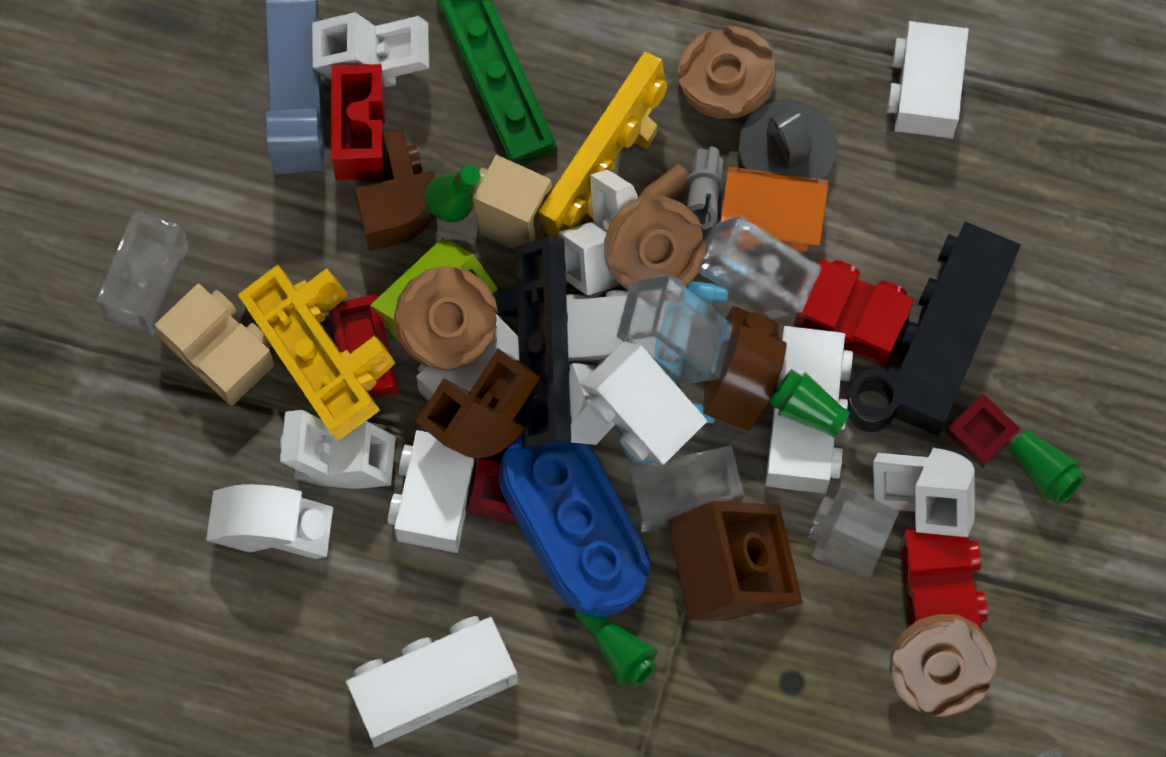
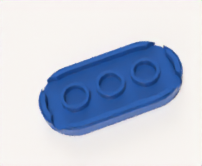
(575, 526)

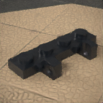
(542, 339)

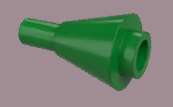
(451, 194)
(624, 653)

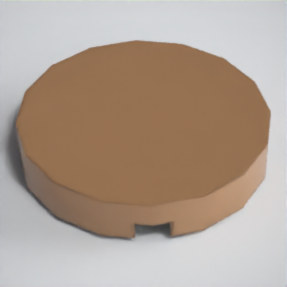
(727, 72)
(652, 240)
(446, 318)
(942, 664)

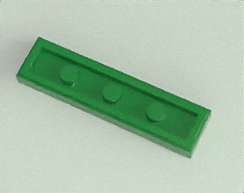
(499, 79)

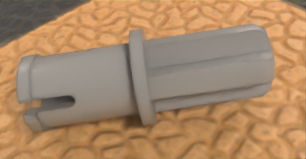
(705, 186)

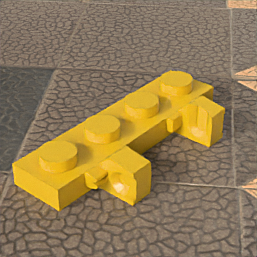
(620, 126)
(329, 379)

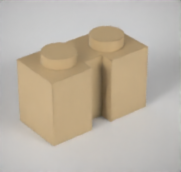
(509, 202)
(215, 344)

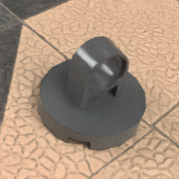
(788, 140)

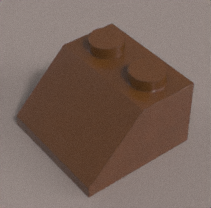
(733, 560)

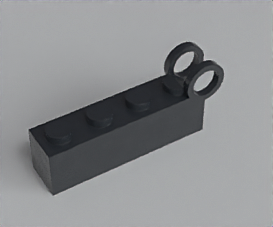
(945, 339)

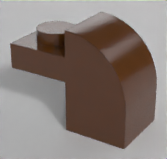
(397, 207)
(748, 372)
(480, 419)

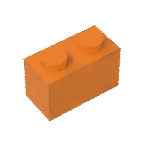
(778, 203)

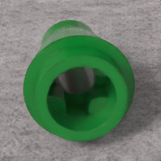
(808, 403)
(1048, 468)

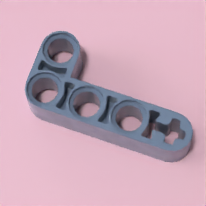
(295, 89)

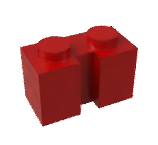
(358, 122)
(865, 313)
(940, 576)

